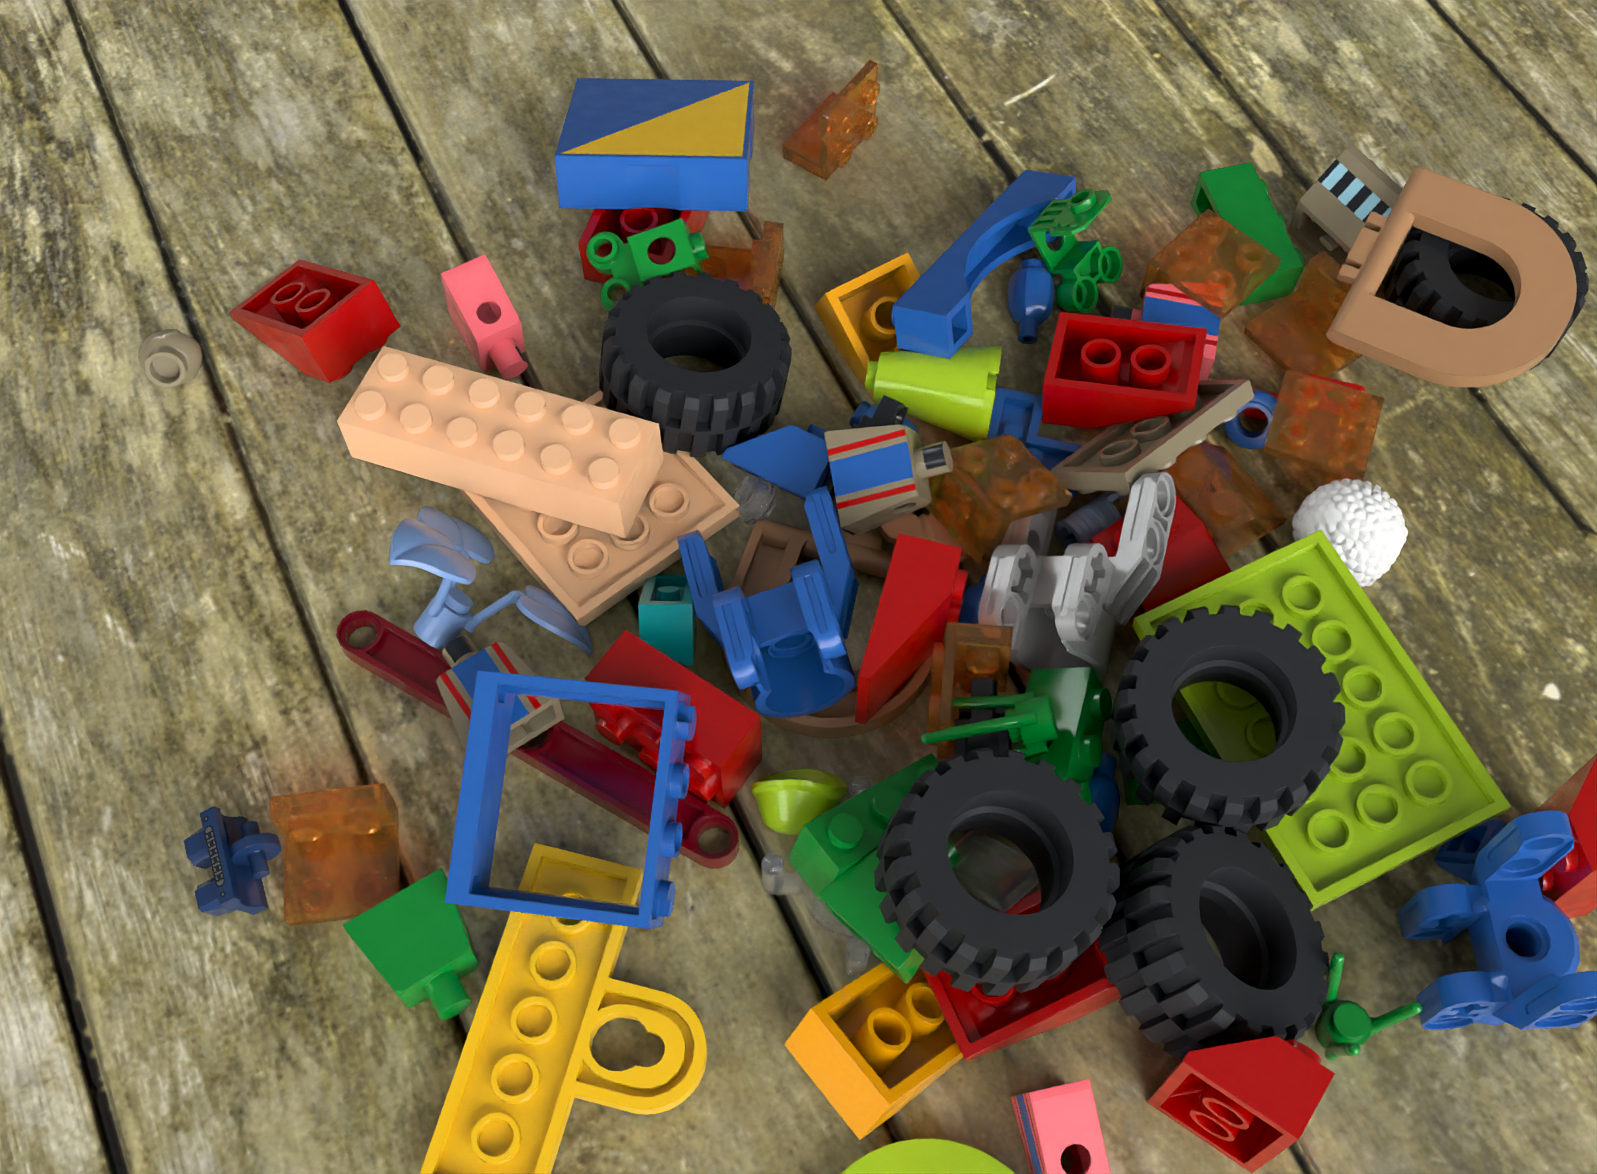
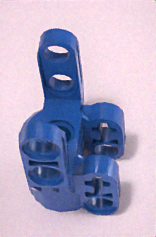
(788, 637)
(1502, 908)

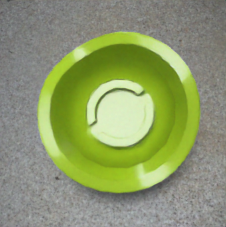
(796, 797)

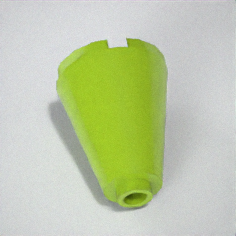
(938, 390)

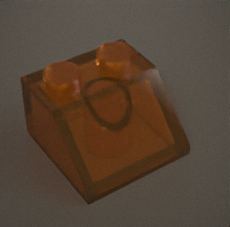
(1223, 497)

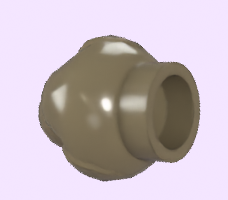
(170, 358)

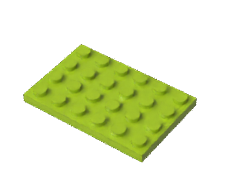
(1402, 765)

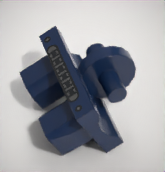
(237, 860)

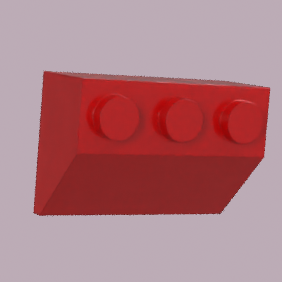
(1574, 878)
(1245, 1096)

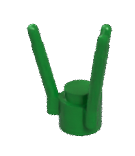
(1028, 721)
(1345, 1023)

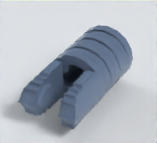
(1089, 519)

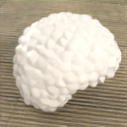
(1358, 522)

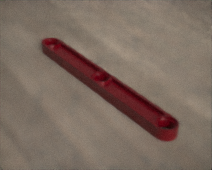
(564, 755)

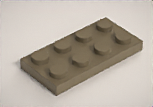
(1147, 445)

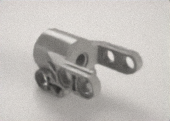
(1071, 603)

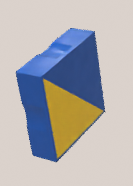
(657, 145)

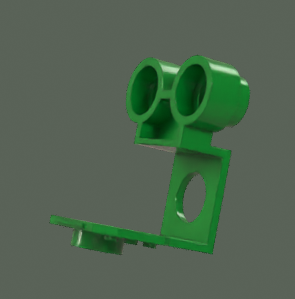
(631, 261)
(1079, 262)

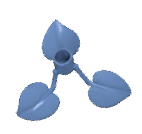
(443, 548)

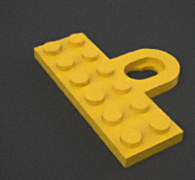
(538, 1026)

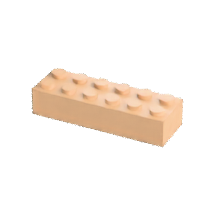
(503, 440)

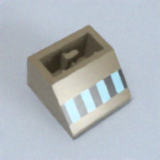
(1340, 203)

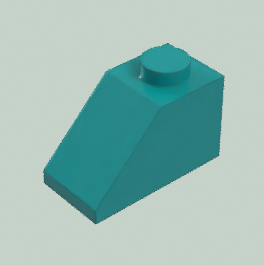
(669, 617)

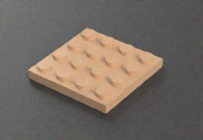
(597, 569)

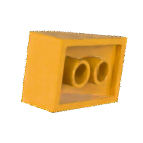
(861, 310)
(875, 1046)

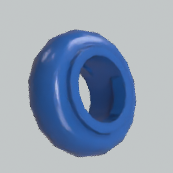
(1243, 437)

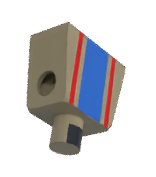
(882, 473)
(457, 686)

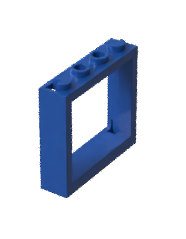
(483, 790)

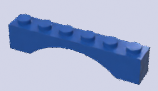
(936, 309)

